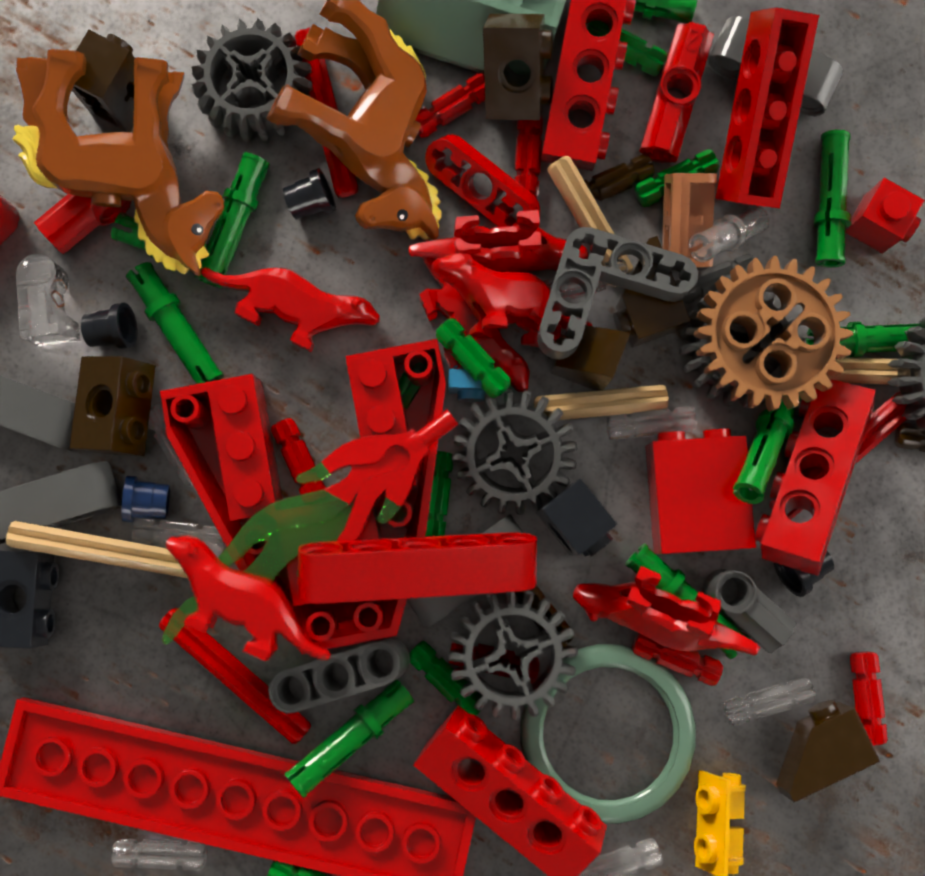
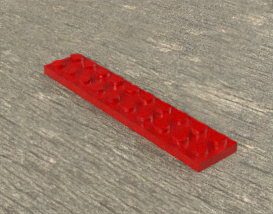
(228, 796)

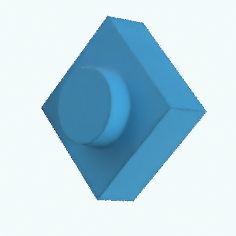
(465, 386)

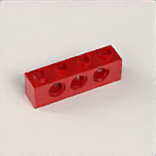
(573, 93)
(766, 106)
(806, 543)
(515, 818)

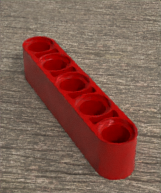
(416, 567)

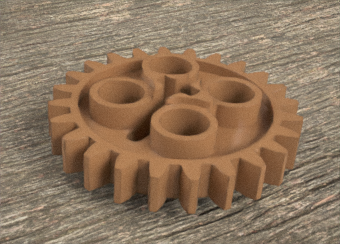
(801, 364)

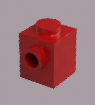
(885, 216)

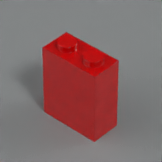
(694, 493)

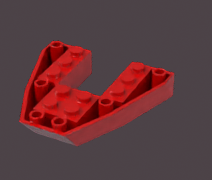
(231, 460)

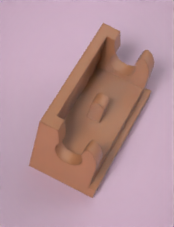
(687, 211)

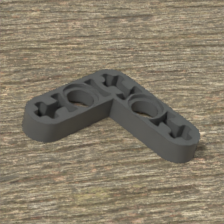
(590, 271)

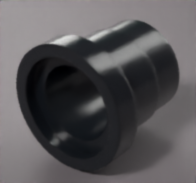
(309, 195)
(110, 327)
(800, 582)

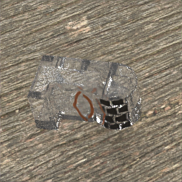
(41, 302)

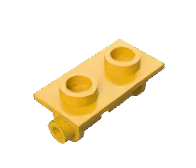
(718, 844)

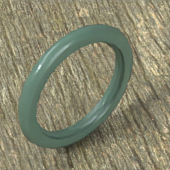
(682, 719)

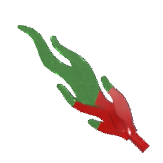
(336, 512)

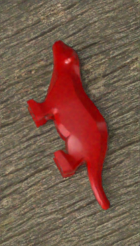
(500, 247)
(498, 297)
(295, 302)
(452, 305)
(239, 600)
(661, 615)

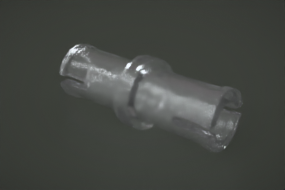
(728, 233)

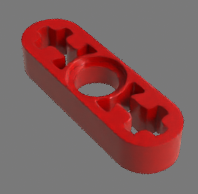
(463, 186)

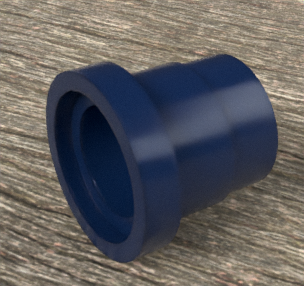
(144, 500)

